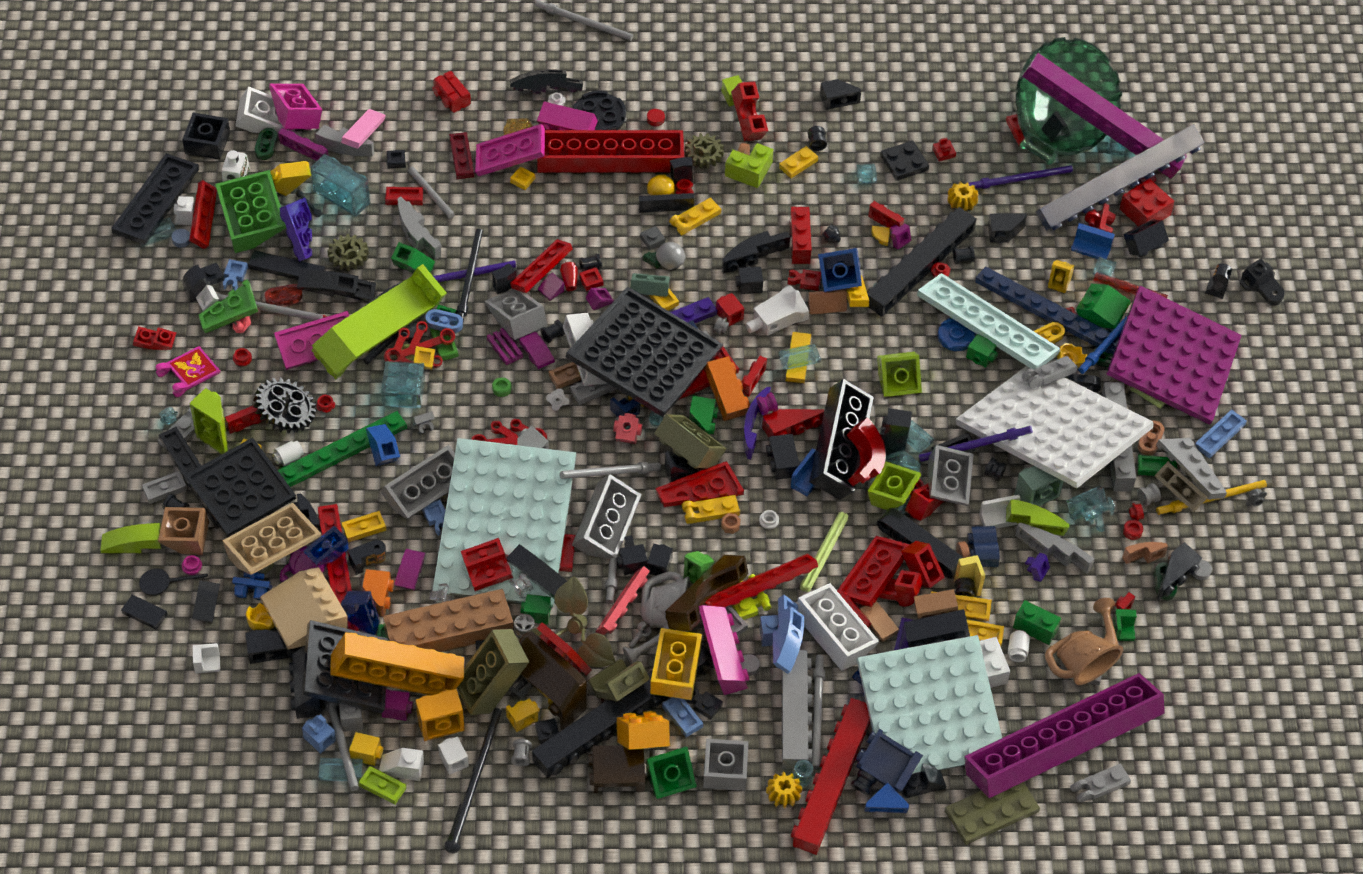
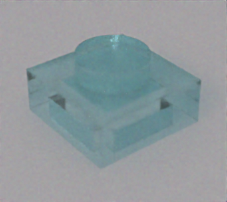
(866, 173)

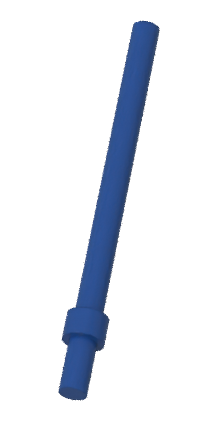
(1093, 357)

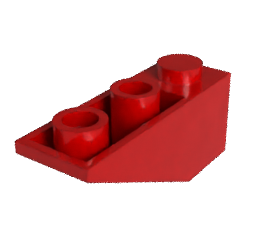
(791, 421)

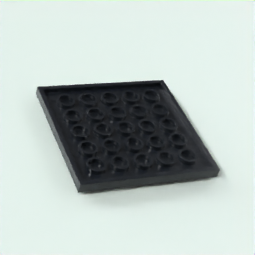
(644, 351)

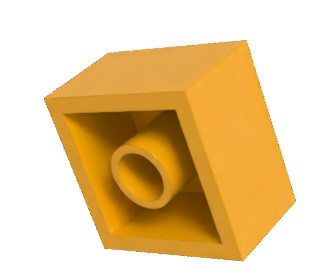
(440, 714)
(643, 730)

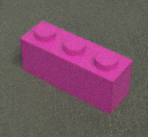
(565, 118)

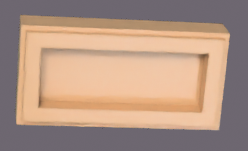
(881, 622)

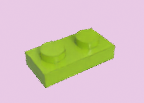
(382, 785)

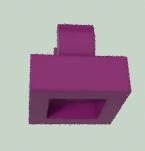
(900, 235)

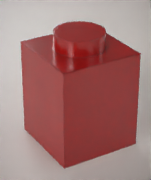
(731, 308)

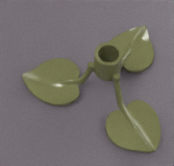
(573, 599)

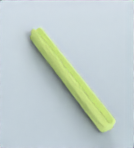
(825, 550)

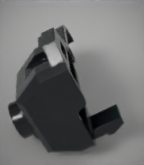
(1261, 279)

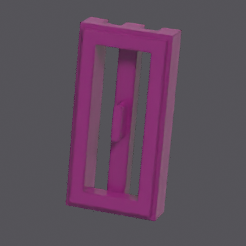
(497, 335)

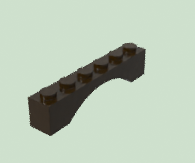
(726, 572)

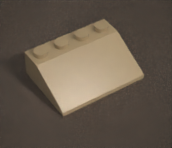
(270, 539)
(298, 601)

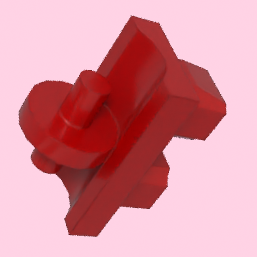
(1100, 218)

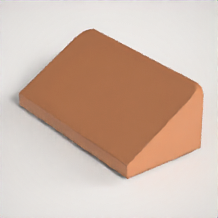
(827, 302)

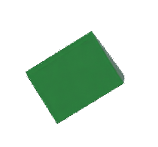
(670, 773)

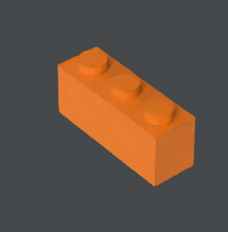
(726, 388)

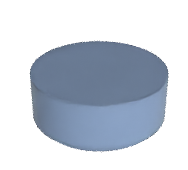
(181, 238)

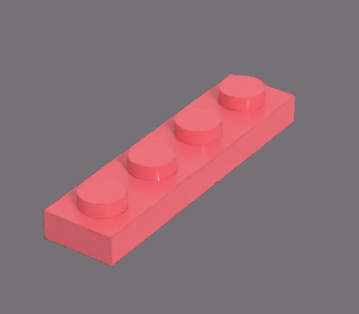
(627, 596)

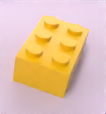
(676, 664)

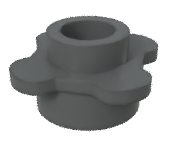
(1255, 497)

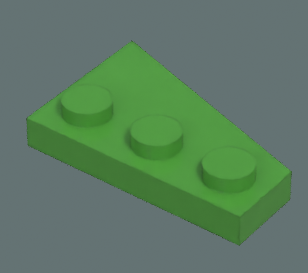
(233, 308)

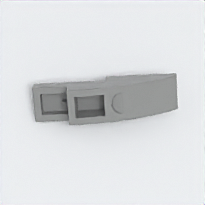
(414, 229)

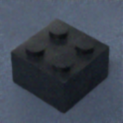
(206, 136)

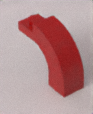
(871, 451)

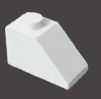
(403, 764)

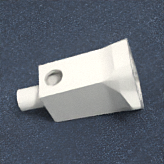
(779, 312)

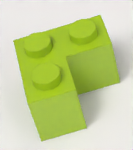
(749, 168)

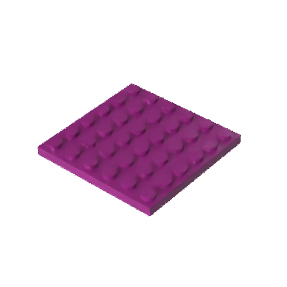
(1174, 355)

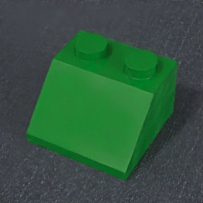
(1103, 306)

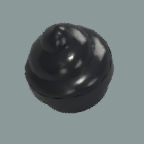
(831, 234)

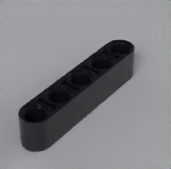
(905, 530)

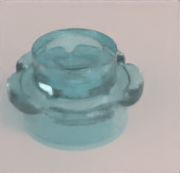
(168, 415)

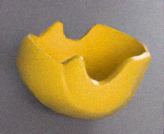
(661, 185)
(1073, 353)
(259, 618)

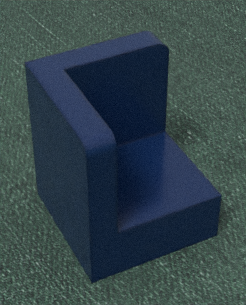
(624, 406)

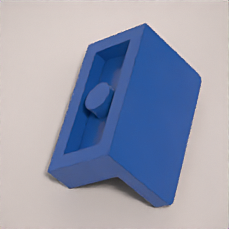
(1092, 242)
(801, 475)

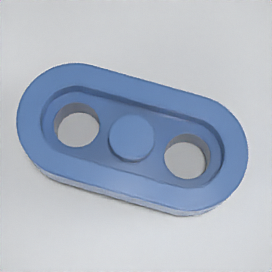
(444, 320)

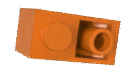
(380, 585)

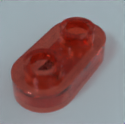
(283, 295)

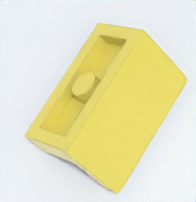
(971, 568)

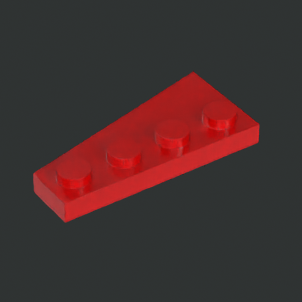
(704, 485)

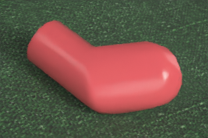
(242, 325)

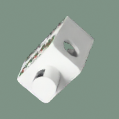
(235, 166)

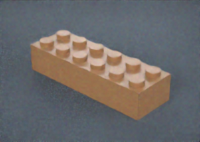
(451, 622)

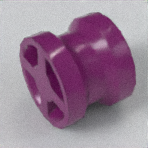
(767, 404)

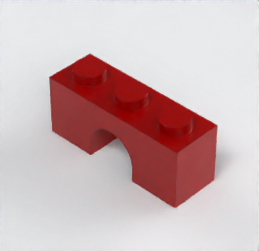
(745, 98)
(801, 235)

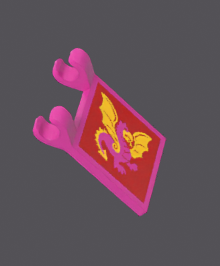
(190, 369)

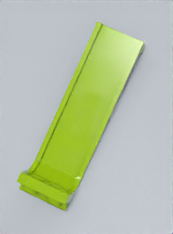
(378, 321)

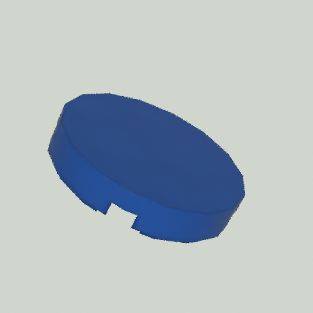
(955, 335)

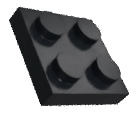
(904, 160)

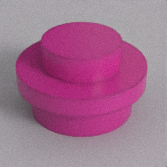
(191, 565)

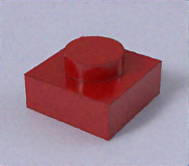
(591, 279)
(1125, 602)

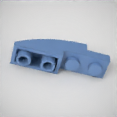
(788, 636)

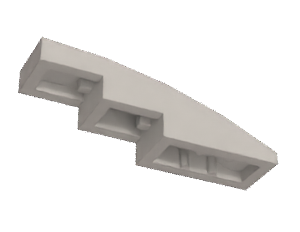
(1050, 544)

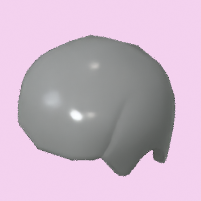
(670, 255)

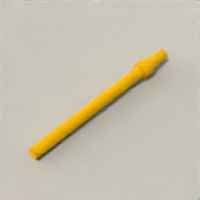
(1177, 506)

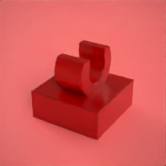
(944, 149)

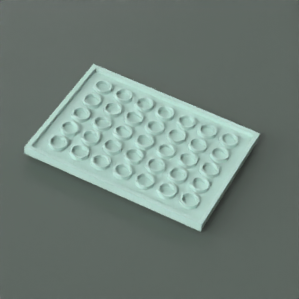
(505, 496)

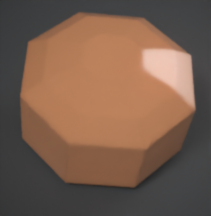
(730, 523)

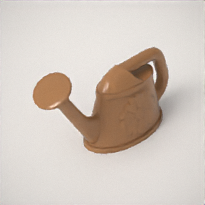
(1085, 653)

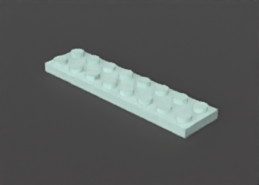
(988, 321)

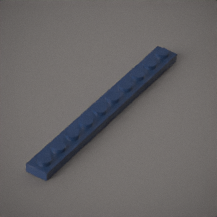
(1044, 308)

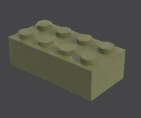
(492, 671)

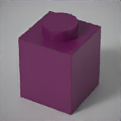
(397, 705)

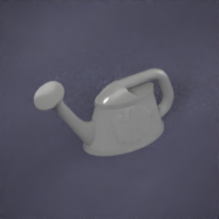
(654, 607)

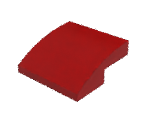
(486, 564)

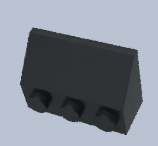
(303, 705)

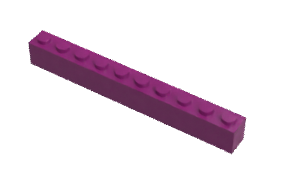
(1094, 108)

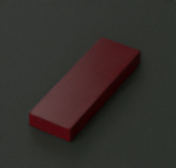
(461, 155)

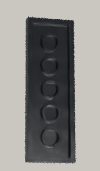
(155, 199)

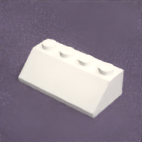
(836, 626)

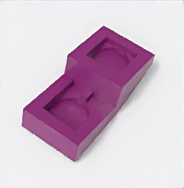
(537, 350)
(409, 569)

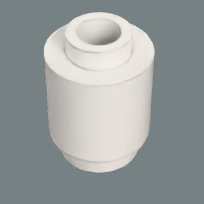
(288, 453)
(1018, 646)

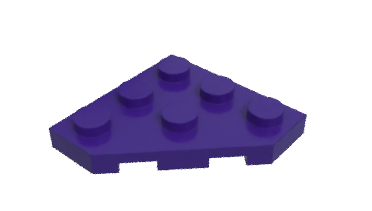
(296, 218)

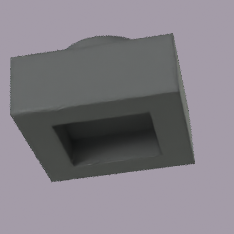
(652, 237)

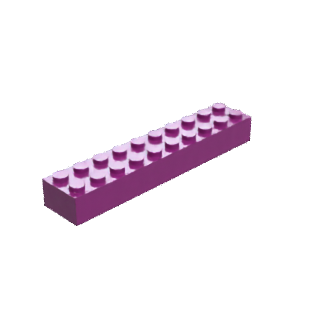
(1064, 735)

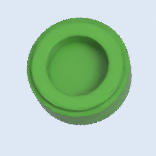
(501, 387)

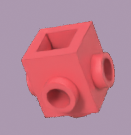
(629, 435)

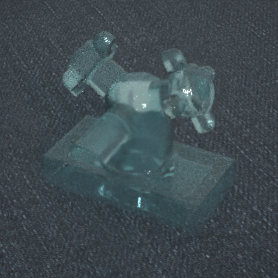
(1091, 506)

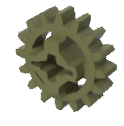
(704, 150)
(349, 252)

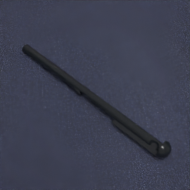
(452, 845)

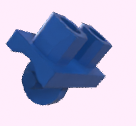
(243, 584)

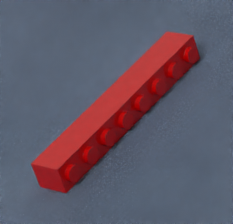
(832, 778)

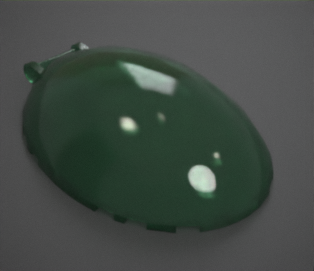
(1035, 106)

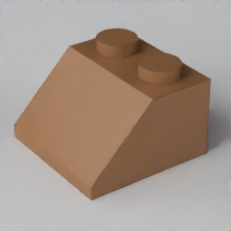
(184, 529)

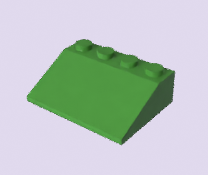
(250, 210)

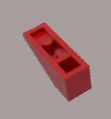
(921, 503)

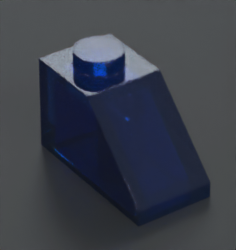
(327, 547)
(361, 610)

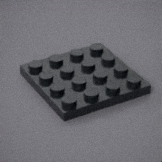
(240, 487)
(318, 682)

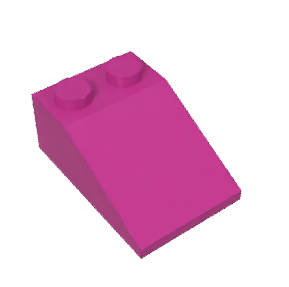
(295, 106)

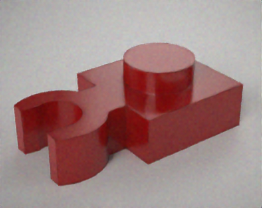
(807, 279)

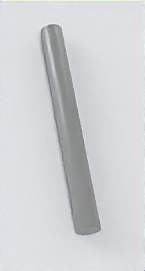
(429, 190)

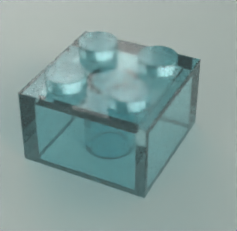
(403, 384)

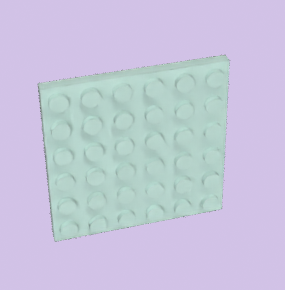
(932, 700)

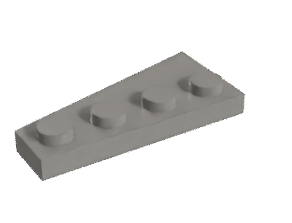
(1193, 465)

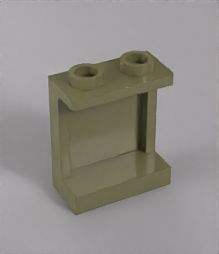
(618, 680)

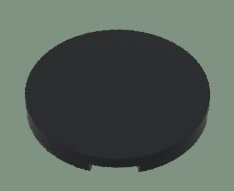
(607, 108)

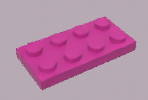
(510, 150)
(297, 342)

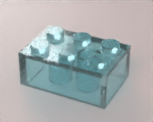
(340, 185)

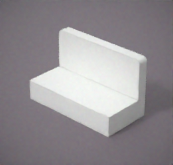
(994, 512)

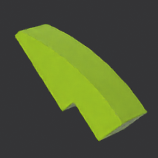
(1035, 516)
(131, 539)

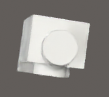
(184, 210)

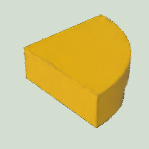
(881, 234)

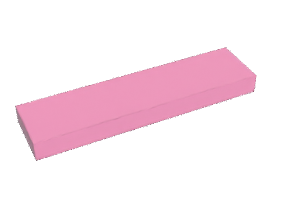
(363, 128)

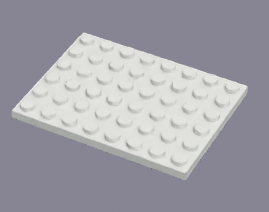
(1071, 426)

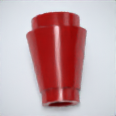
(569, 274)

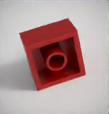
(1146, 203)

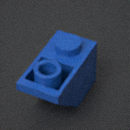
(382, 445)

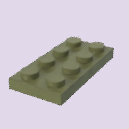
(980, 816)

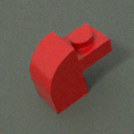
(903, 588)

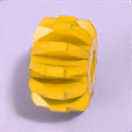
(962, 196)
(779, 795)

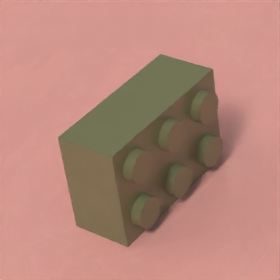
(689, 441)

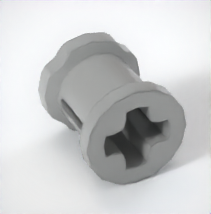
(521, 752)

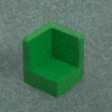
(1124, 624)

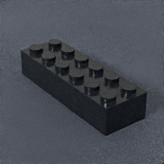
(835, 453)

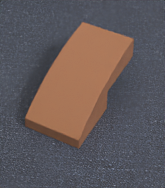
(1149, 550)

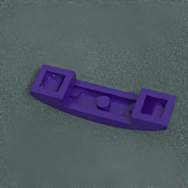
(750, 437)

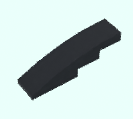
(536, 570)

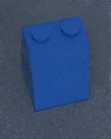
(840, 269)

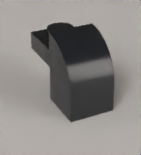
(197, 278)

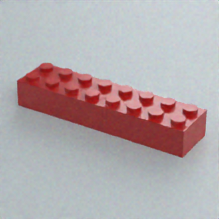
(610, 150)

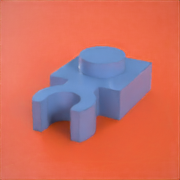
(234, 272)
(435, 515)

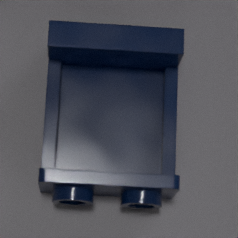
(887, 760)

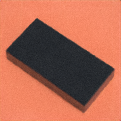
(144, 612)

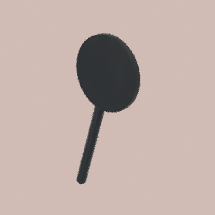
(157, 581)

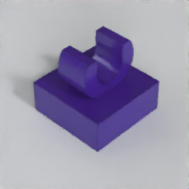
(1038, 566)

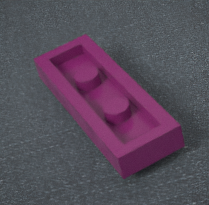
(301, 144)

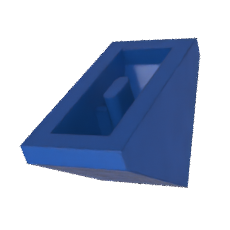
(887, 801)

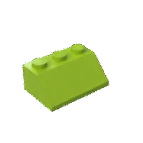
(209, 420)

